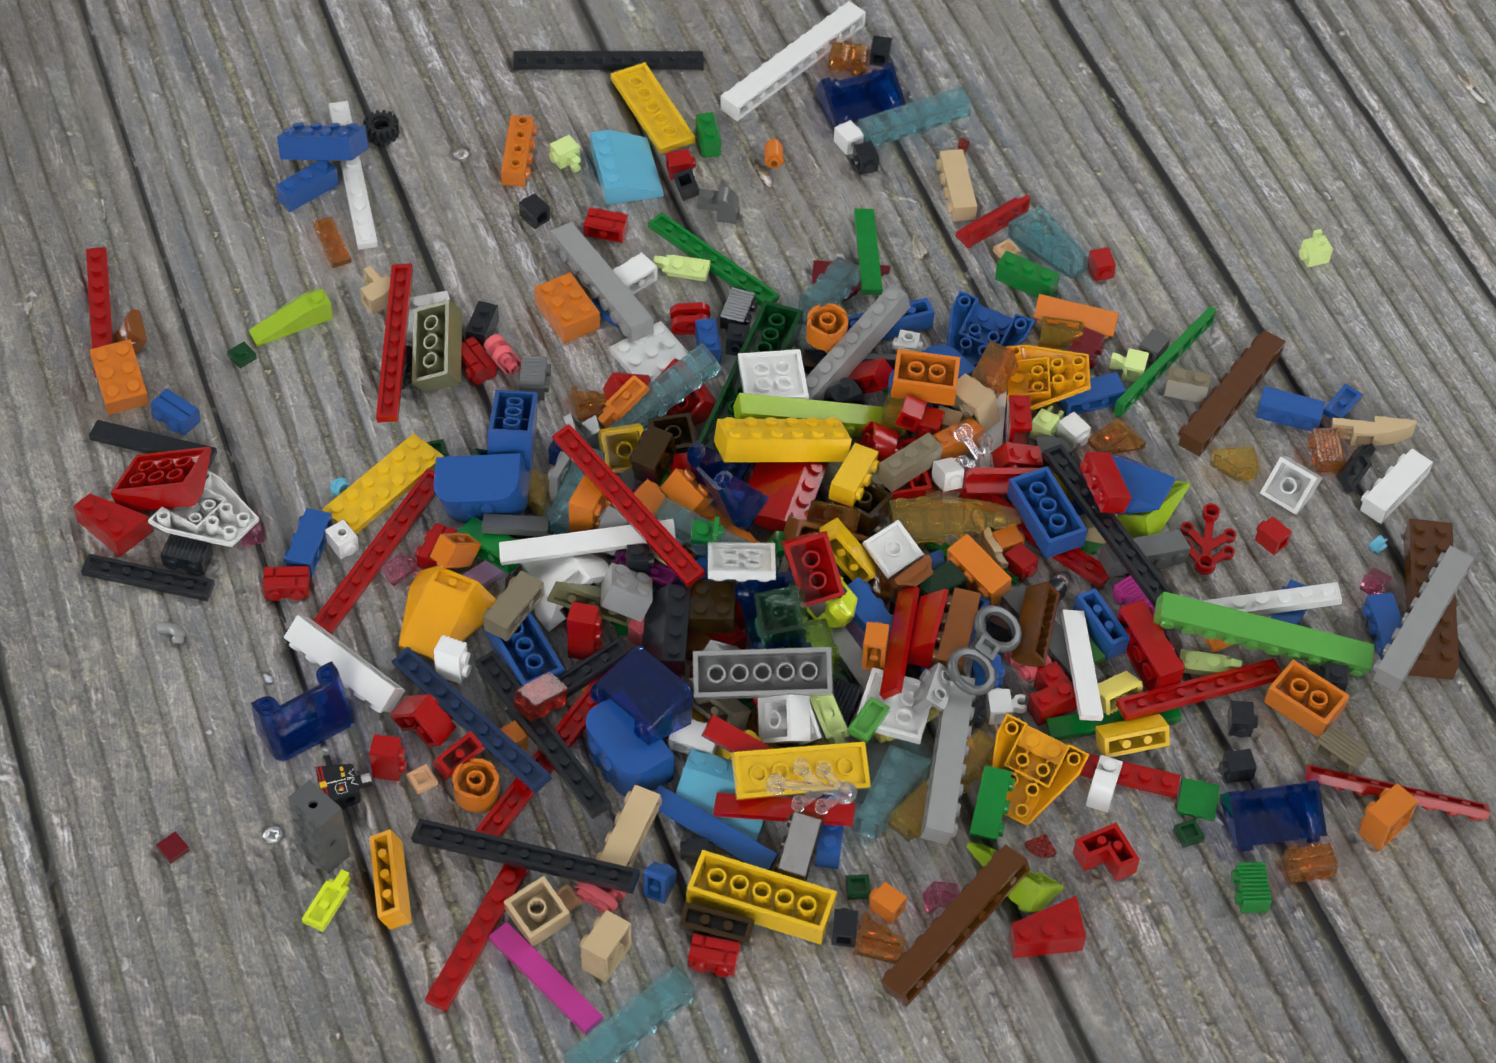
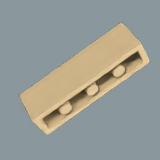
(957, 185)
(631, 827)

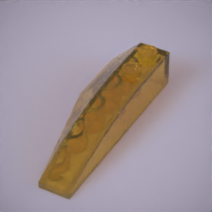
(936, 517)

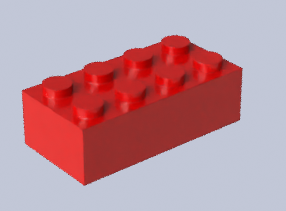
(1149, 648)

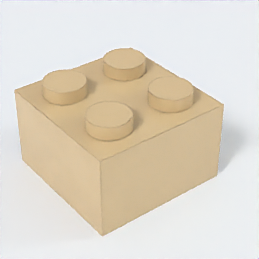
(976, 402)
(537, 911)
(605, 945)

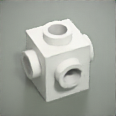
(908, 341)

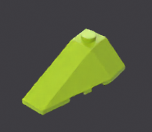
(1032, 892)

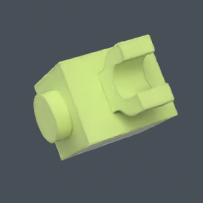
(565, 153)
(1316, 249)
(1132, 365)
(1045, 423)

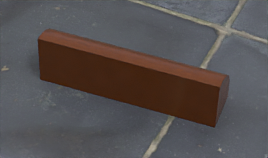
(1036, 624)

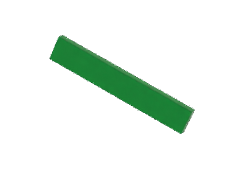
(867, 252)
(1072, 727)

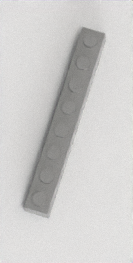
(601, 282)
(858, 342)
(1423, 618)
(948, 767)

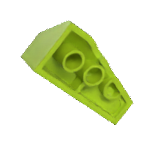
(296, 315)
(1152, 522)

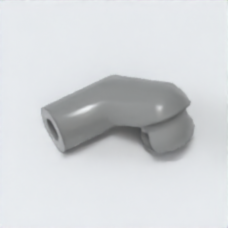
(172, 629)

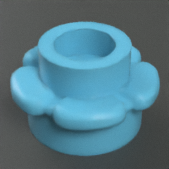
(338, 486)
(1378, 544)

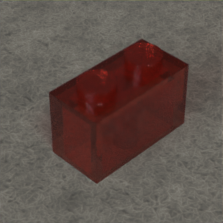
(540, 696)

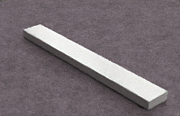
(573, 543)

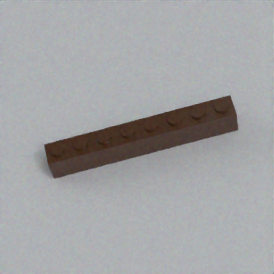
(1231, 392)
(955, 925)

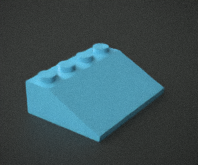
(624, 167)
(703, 778)

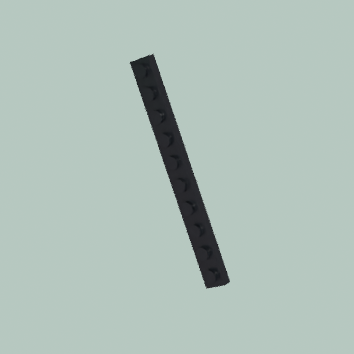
(607, 60)
(1107, 524)
(545, 738)
(526, 856)

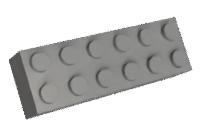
(762, 673)

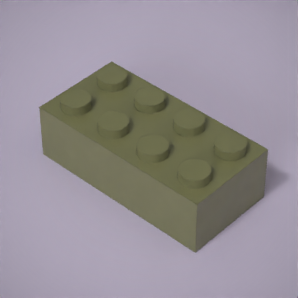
(437, 346)

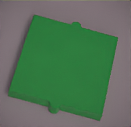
(1198, 799)

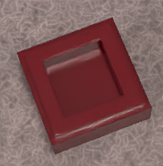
(172, 847)

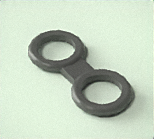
(984, 650)

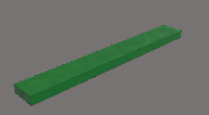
(720, 265)
(1164, 362)

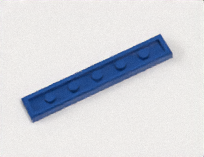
(715, 830)

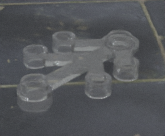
(964, 434)
(814, 787)

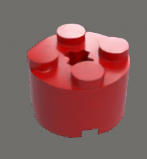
(880, 439)

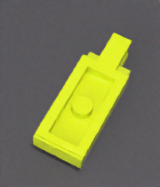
(327, 902)

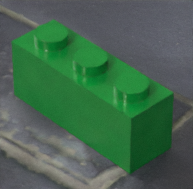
(1026, 275)
(489, 544)
(992, 803)

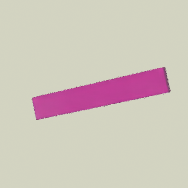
(546, 978)

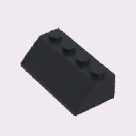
(668, 626)

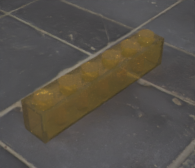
(908, 816)

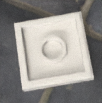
(893, 549)

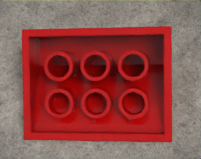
(163, 480)
(789, 489)

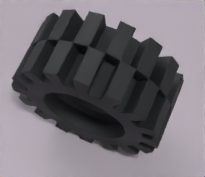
(381, 135)

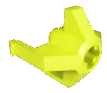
(839, 610)

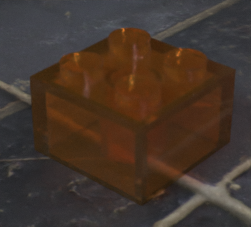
(996, 368)

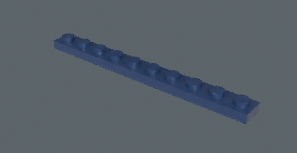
(472, 720)

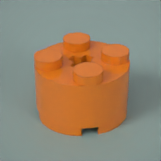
(826, 326)
(476, 785)

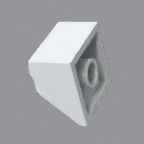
(1290, 484)
(784, 719)

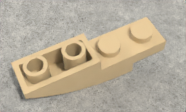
(1379, 432)

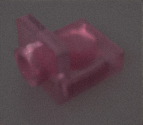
(254, 535)
(399, 568)
(1375, 582)
(939, 895)

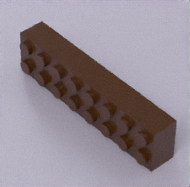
(1422, 547)

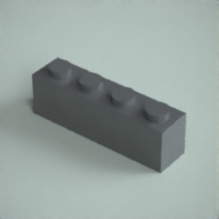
(1160, 549)

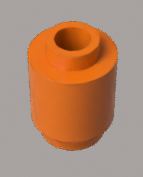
(773, 153)

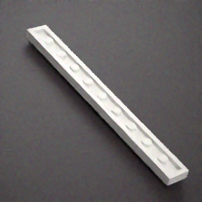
(355, 186)

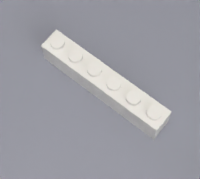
(354, 670)

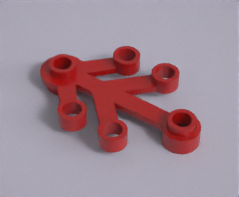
(1206, 543)

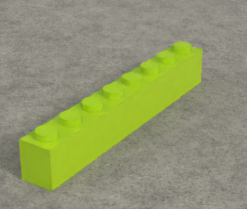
(852, 416)

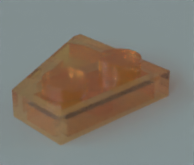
(587, 404)
(1116, 439)
(878, 941)

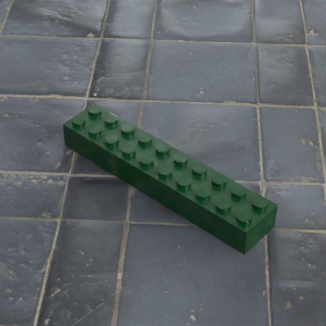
(773, 330)

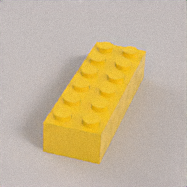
(782, 440)
(762, 895)

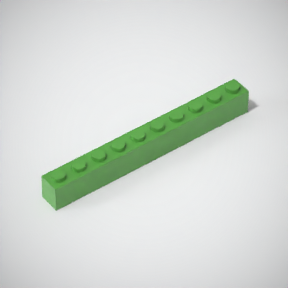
(1262, 633)

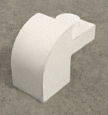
(1104, 783)

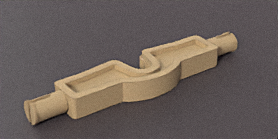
(991, 546)

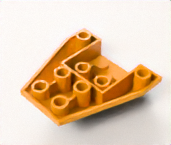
(1048, 374)
(441, 605)
(1038, 764)

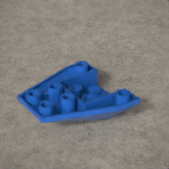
(975, 326)
(1145, 484)

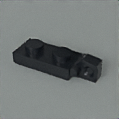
(1356, 467)

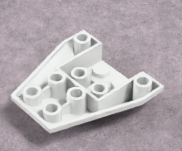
(216, 518)
(572, 569)

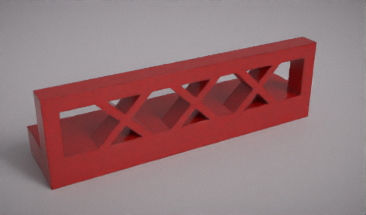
(993, 221)
(990, 480)

